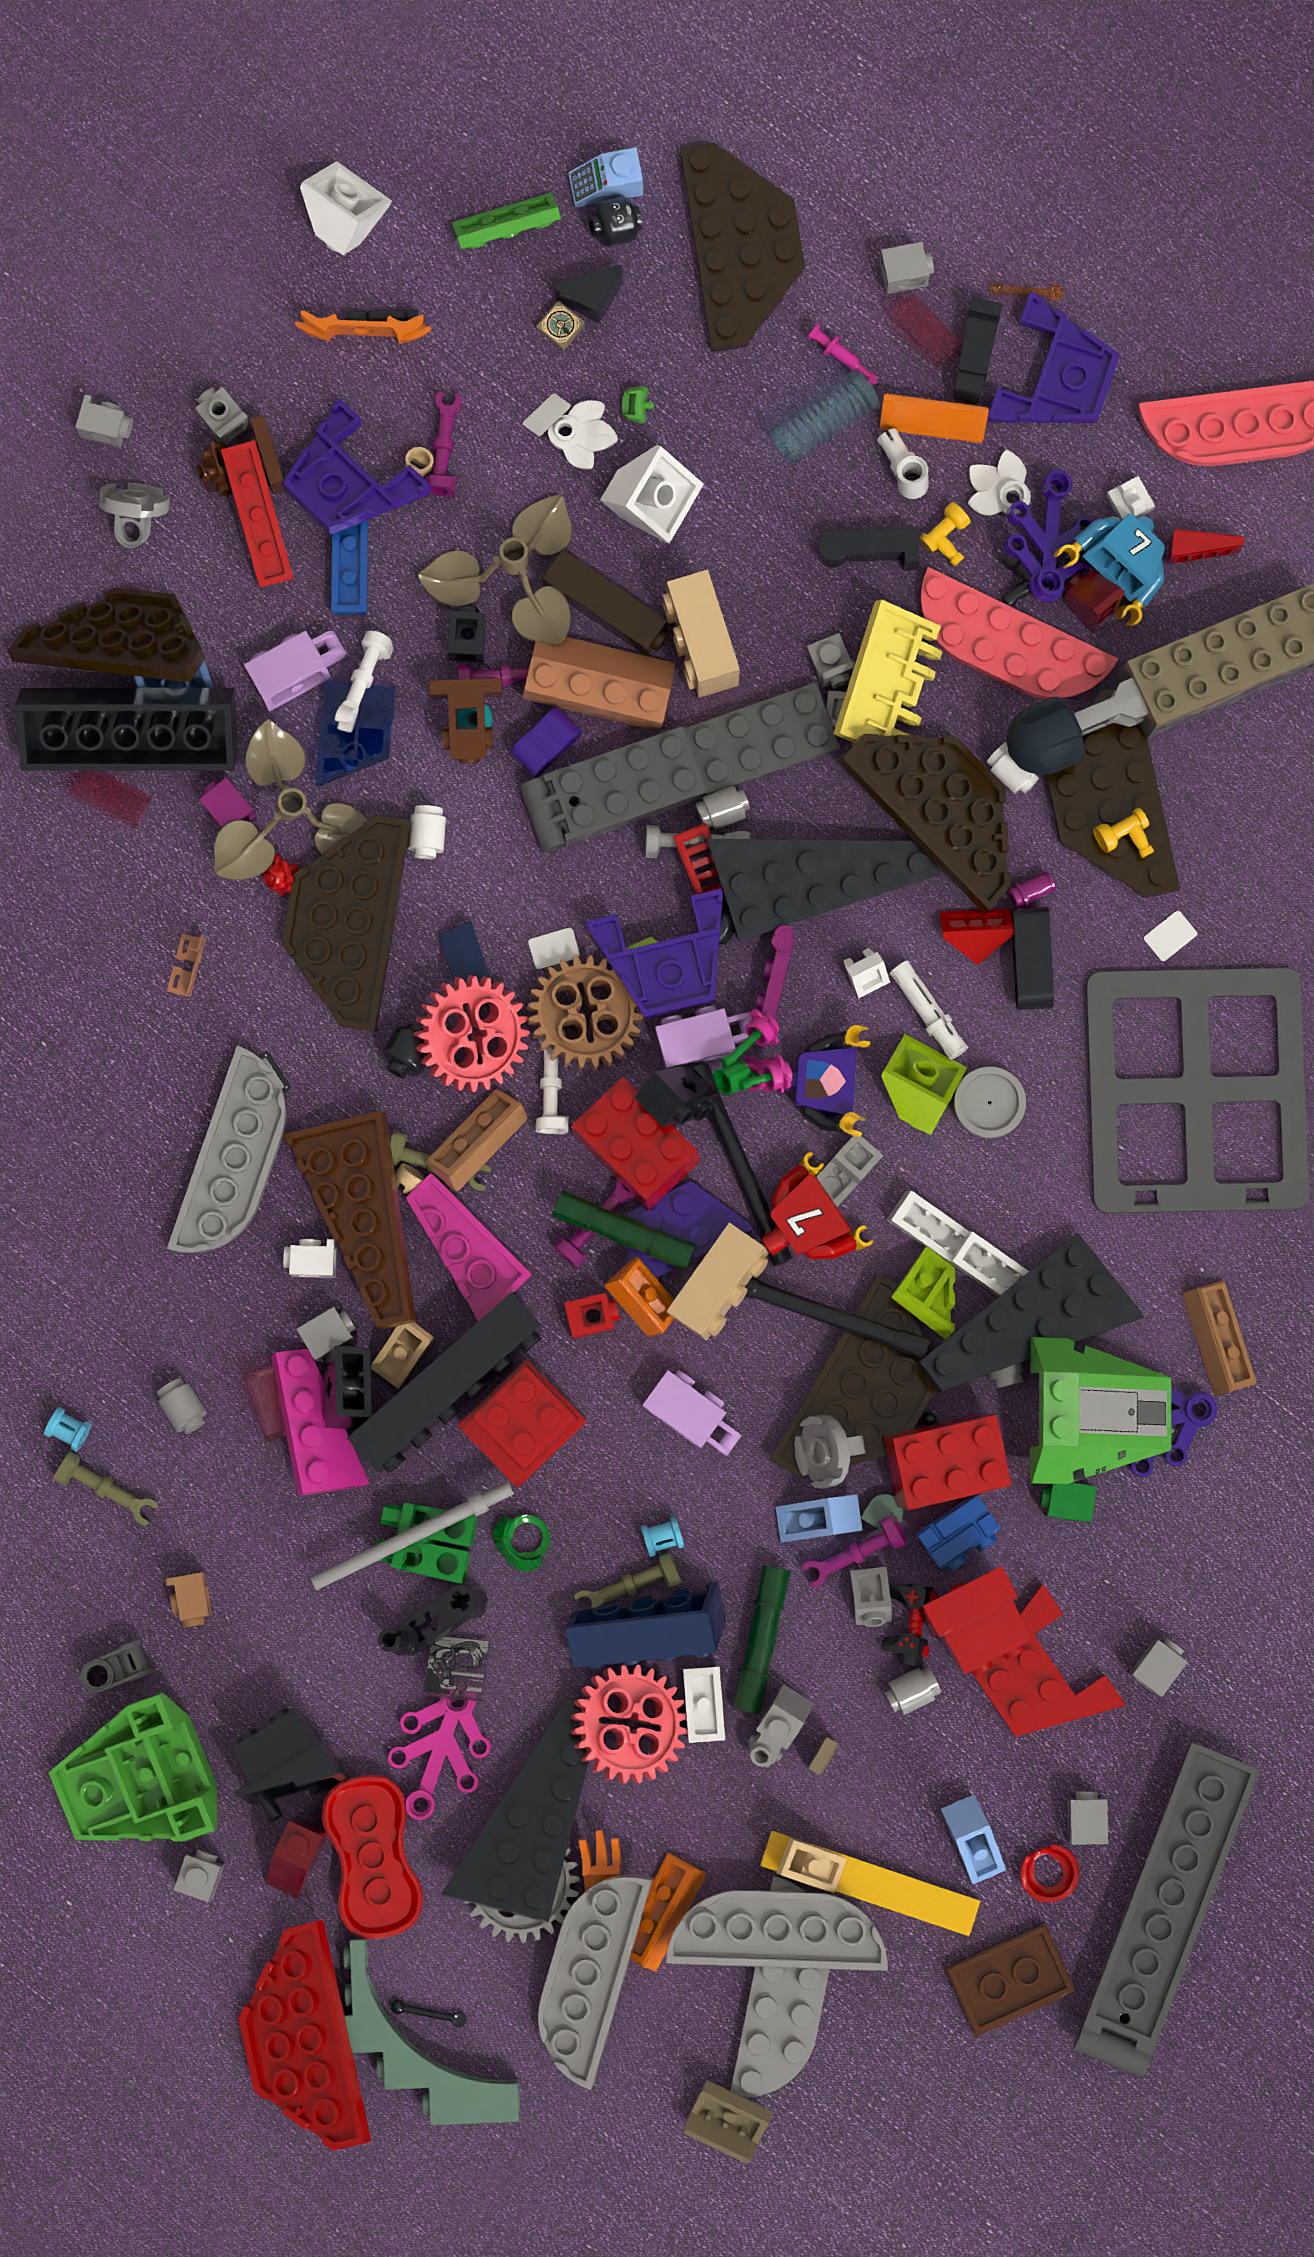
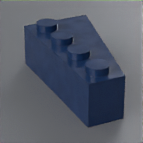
(648, 1629)

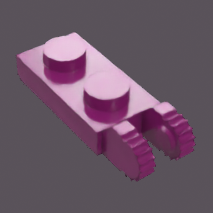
(776, 970)

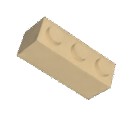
(719, 1282)

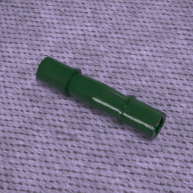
(624, 1230)
(761, 1639)

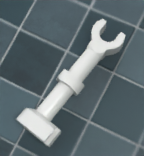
(375, 647)
(551, 1122)

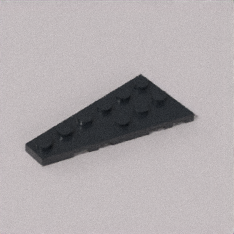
(798, 879)
(1058, 1298)
(526, 1839)

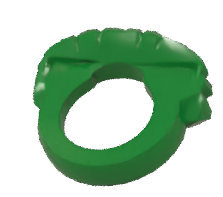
(504, 1533)

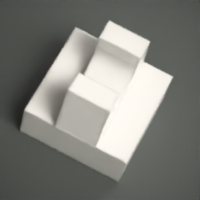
(1130, 499)
(867, 973)

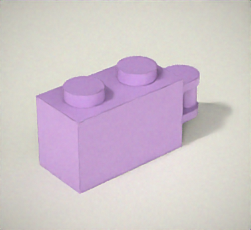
(293, 667)
(699, 1037)
(690, 1412)

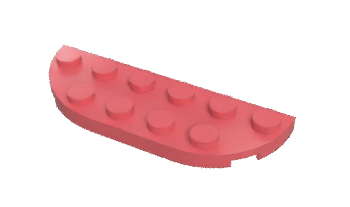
(1233, 424)
(1009, 642)

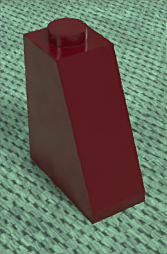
(295, 1856)

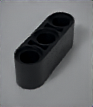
(1032, 958)

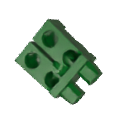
(424, 1555)

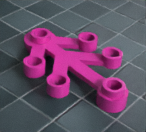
(442, 1744)

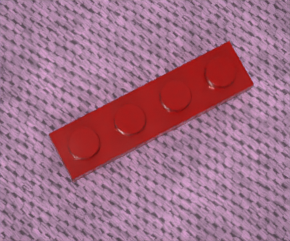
(256, 514)

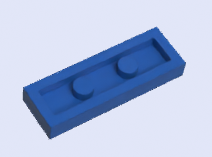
(350, 570)

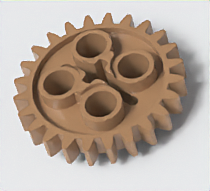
(553, 1016)

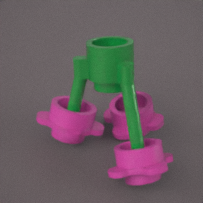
(754, 1073)

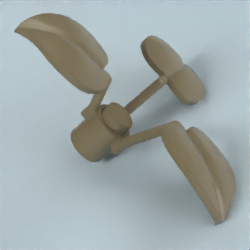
(541, 616)
(272, 758)

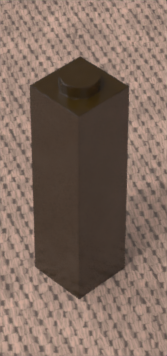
(607, 604)

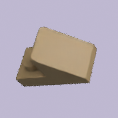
(402, 1353)
(811, 1865)

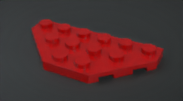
(301, 2041)

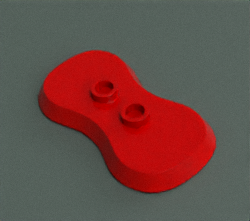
(367, 1827)

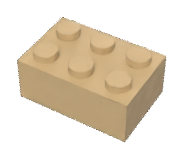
(701, 634)

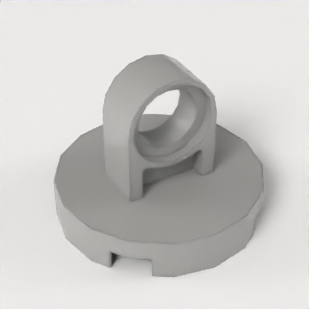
(133, 505)
(825, 1451)

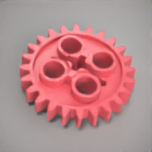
(443, 1043)
(632, 1692)

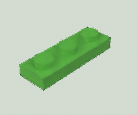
(506, 221)

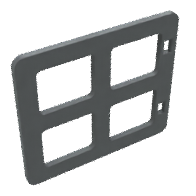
(1197, 1088)

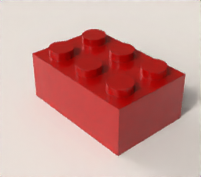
(634, 1145)
(947, 1460)

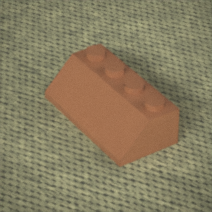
(600, 682)

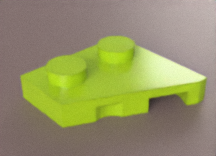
(929, 1291)

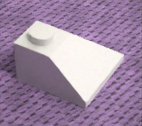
(342, 207)
(653, 493)

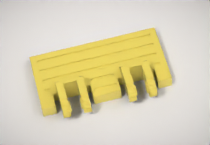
(887, 673)

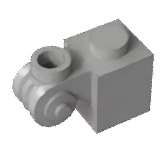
(778, 1727)

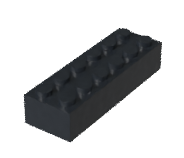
(126, 729)
(445, 1384)

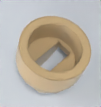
(421, 458)
(408, 1177)

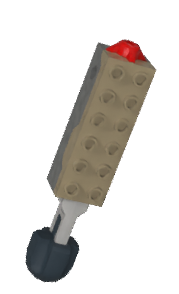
(1176, 682)

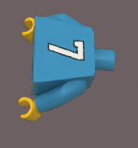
(1125, 555)

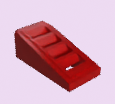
(1198, 545)
(690, 866)

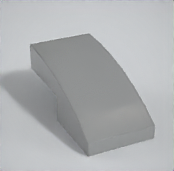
(848, 1168)

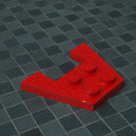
(1030, 1688)

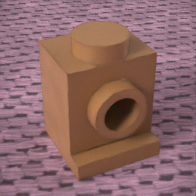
(190, 1598)

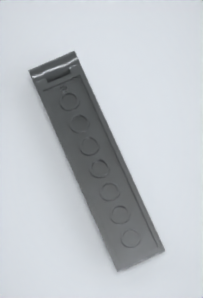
(678, 767)
(1165, 1910)

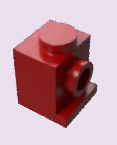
(578, 1309)

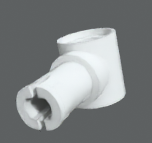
(903, 464)

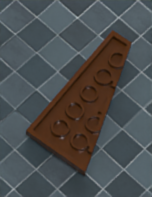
(358, 1197)

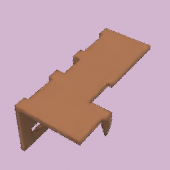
(194, 949)

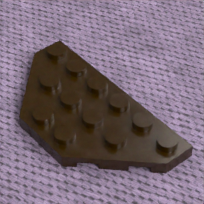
(742, 242)
(122, 635)
(1105, 789)
(942, 803)
(345, 919)
(865, 1384)

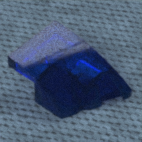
(367, 744)

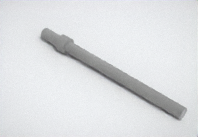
(477, 1504)

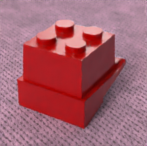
(522, 1423)
(978, 1622)

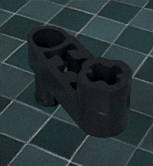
(409, 1640)

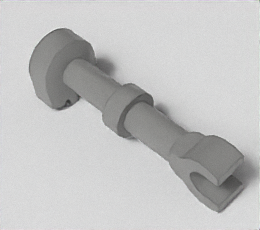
(656, 839)

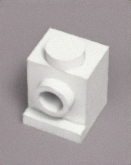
(311, 1259)

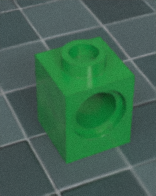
(1069, 1501)

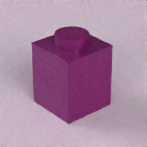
(225, 803)

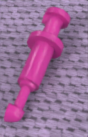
(840, 353)

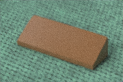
(477, 1139)
(1219, 1338)

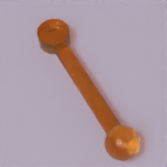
(1054, 293)

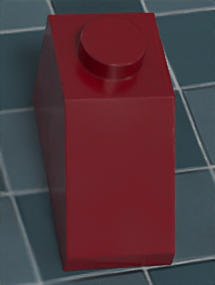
(1092, 598)

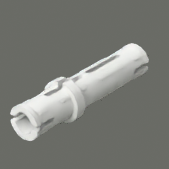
(925, 1005)

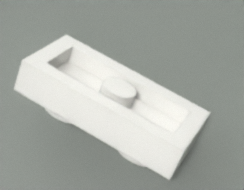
(704, 1704)

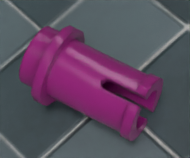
(1031, 889)

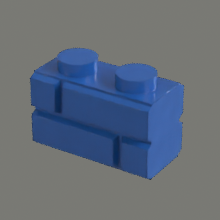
(958, 1532)

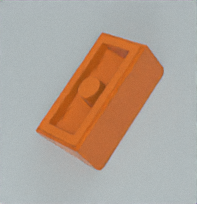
(642, 1297)

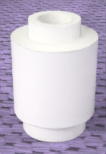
(1009, 773)
(427, 831)

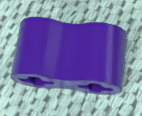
(546, 741)

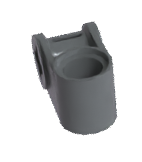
(119, 1667)

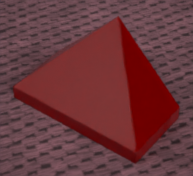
(977, 932)

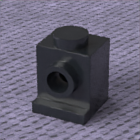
(466, 620)

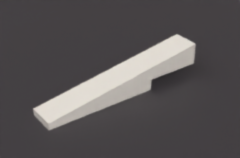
(955, 1243)

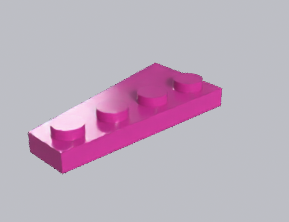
(472, 1254)
(319, 1455)

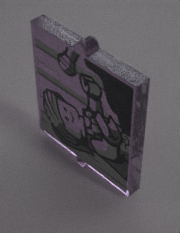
(457, 1668)

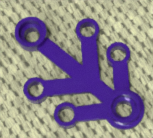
(1047, 541)
(1189, 1428)

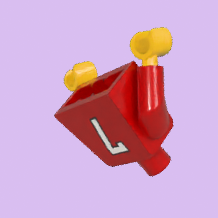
(809, 1218)

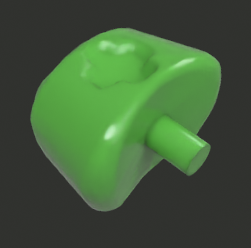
(635, 404)

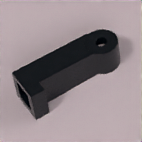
(976, 349)
(870, 545)

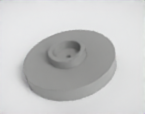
(992, 1086)

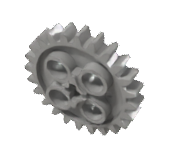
(522, 1924)

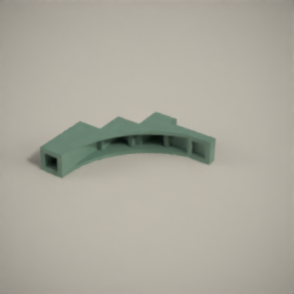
(452, 2094)

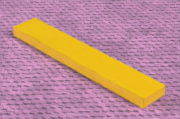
(891, 1889)

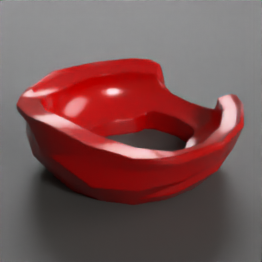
(1064, 1887)

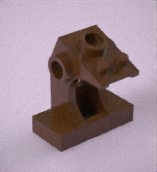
(212, 470)
(466, 744)

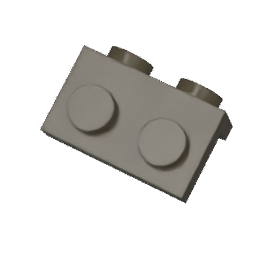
(727, 2122)

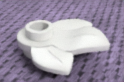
(587, 435)
(996, 483)

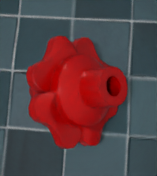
(280, 875)

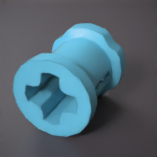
(67, 1429)
(662, 1536)

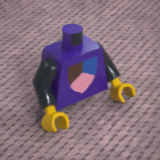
(827, 1081)

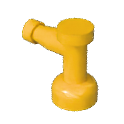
(937, 539)
(1132, 825)

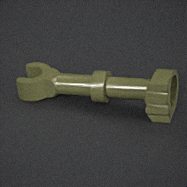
(418, 1158)
(71, 1468)
(630, 1584)

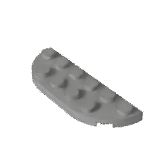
(233, 1158)
(777, 1932)
(589, 1973)
(778, 2022)

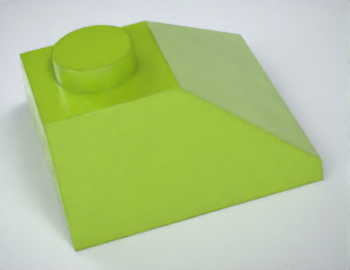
(921, 1083)

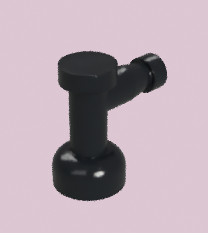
(1022, 589)

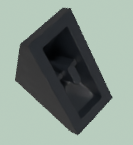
(590, 292)

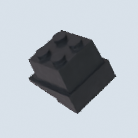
(285, 1761)

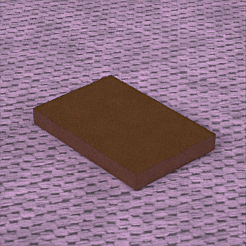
(1010, 1979)

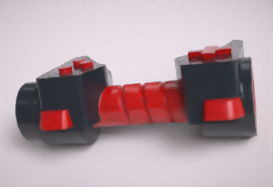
(910, 1645)

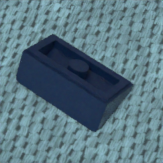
(463, 952)

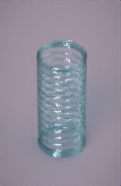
(782, 436)

